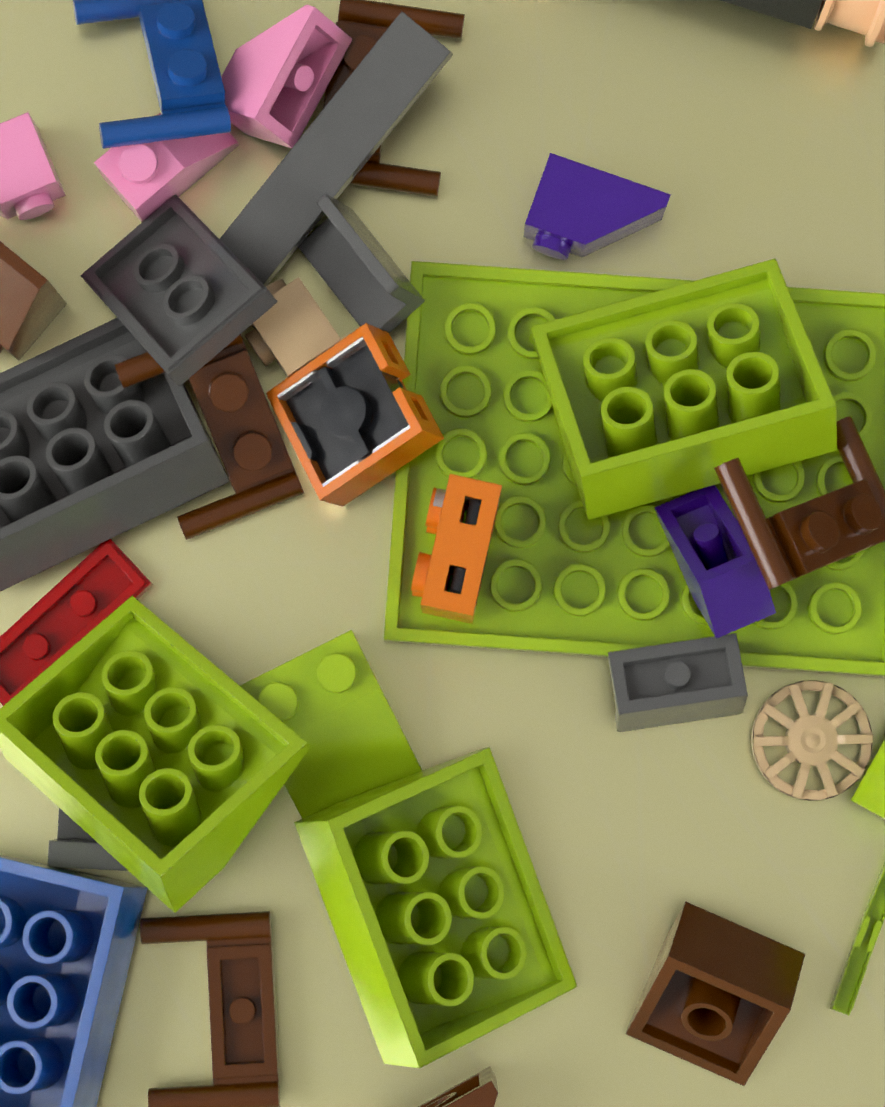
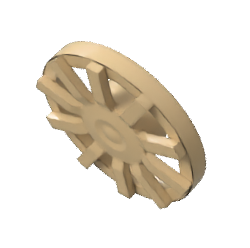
(812, 740)

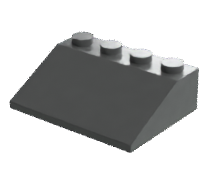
(89, 454)

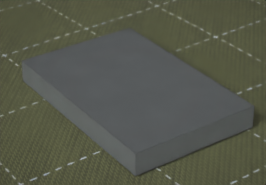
(178, 289)

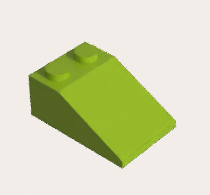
(344, 718)

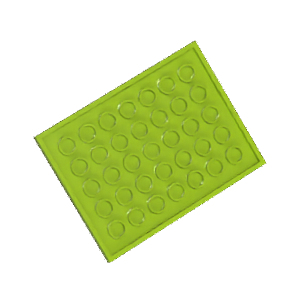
(610, 579)

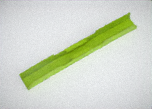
(861, 949)

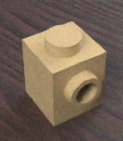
(292, 329)

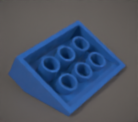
(60, 979)

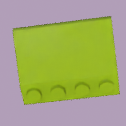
(682, 384)
(150, 750)
(436, 908)

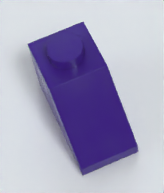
(587, 209)
(715, 560)

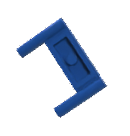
(181, 68)

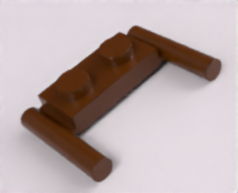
(366, 23)
(241, 431)
(818, 529)
(239, 1006)

